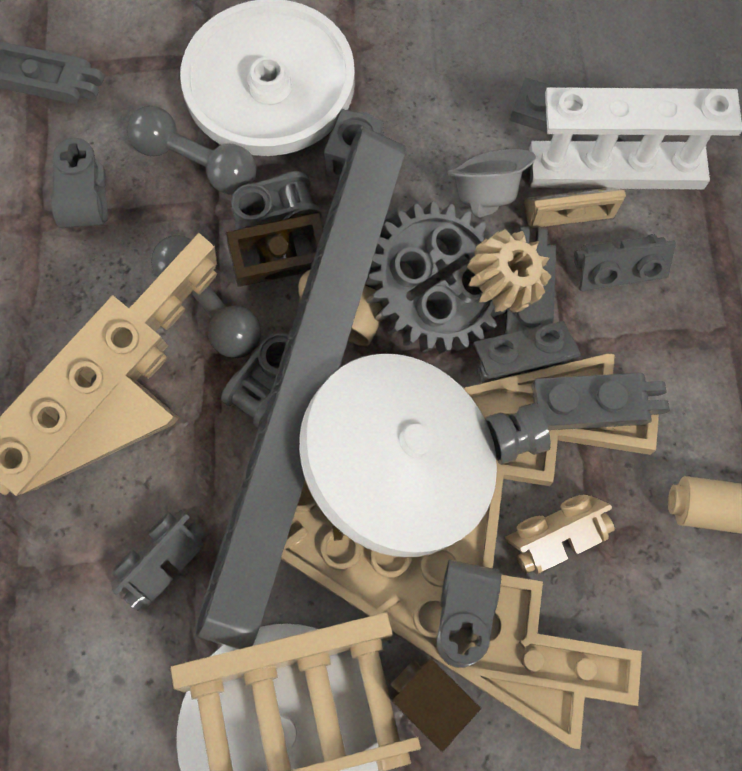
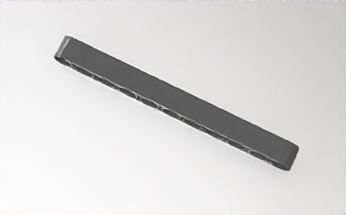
(312, 353)

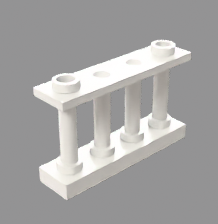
(631, 112)

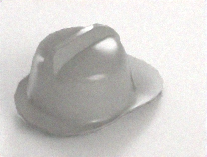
(491, 179)

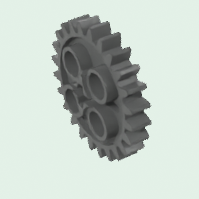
(413, 241)

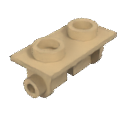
(577, 521)

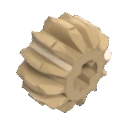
(509, 271)

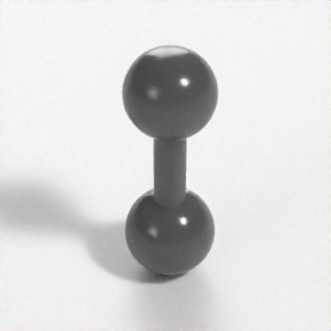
(155, 133)
(232, 329)

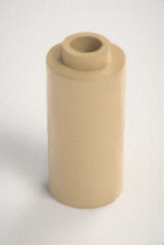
(707, 504)

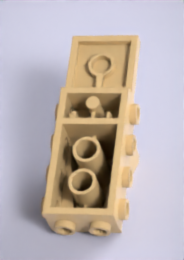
(71, 419)

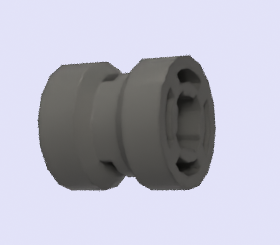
(519, 433)

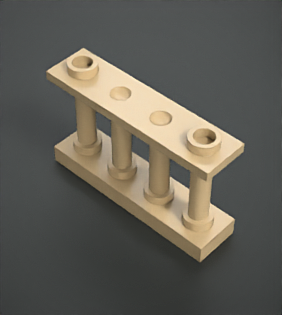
(311, 652)

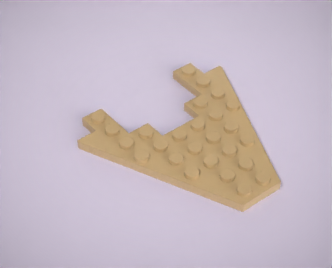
(524, 670)

